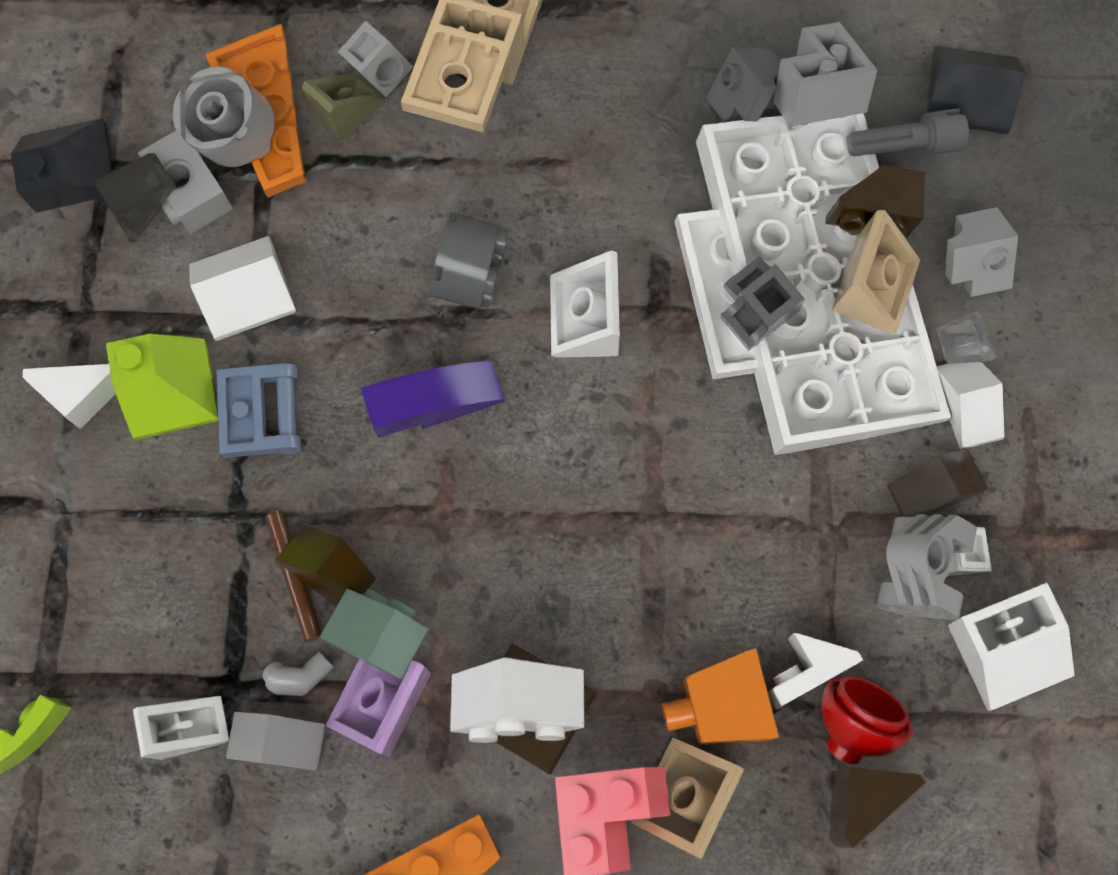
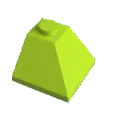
(162, 383)

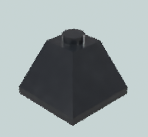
(62, 165)

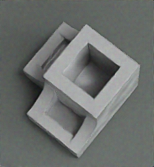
(982, 252)

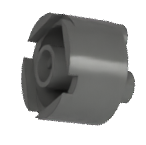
(466, 261)

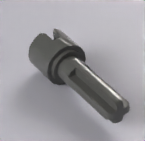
(934, 134)

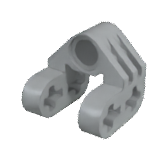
(920, 561)

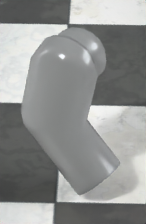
(294, 680)

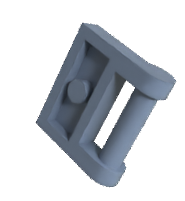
(244, 413)

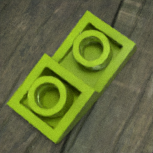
(36, 726)

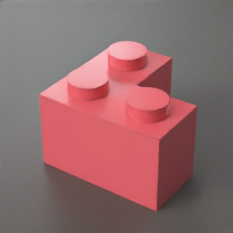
(595, 815)

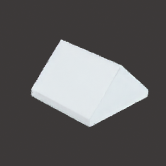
(241, 288)
(586, 308)

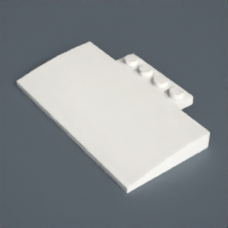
(820, 371)

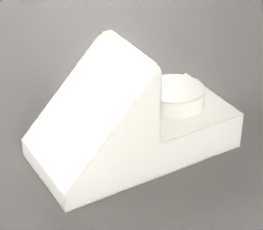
(820, 662)

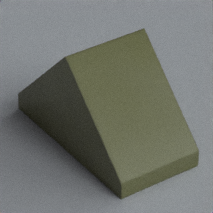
(341, 101)

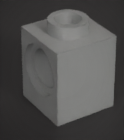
(375, 59)

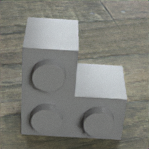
(825, 78)

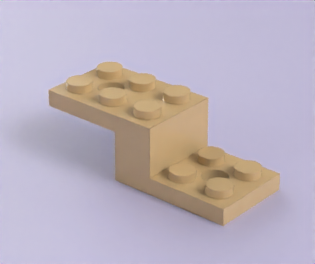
(474, 42)

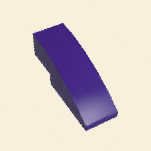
(431, 396)

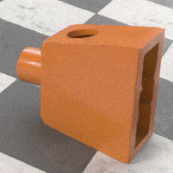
(725, 703)

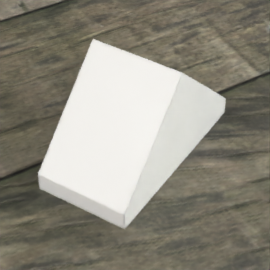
(73, 390)
(973, 402)
(180, 727)

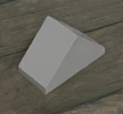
(276, 741)

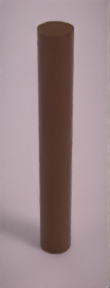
(296, 587)

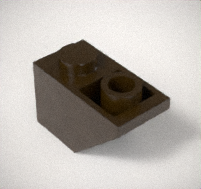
(888, 189)

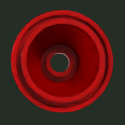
(863, 720)

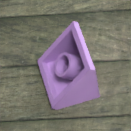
(378, 705)

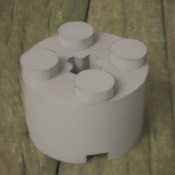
(224, 117)

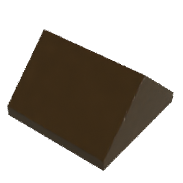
(864, 800)

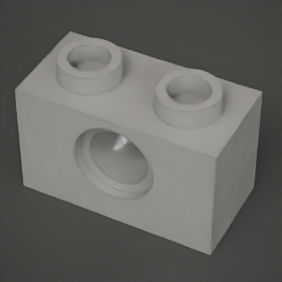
(202, 197)

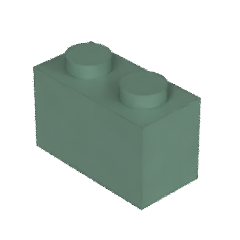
(375, 631)

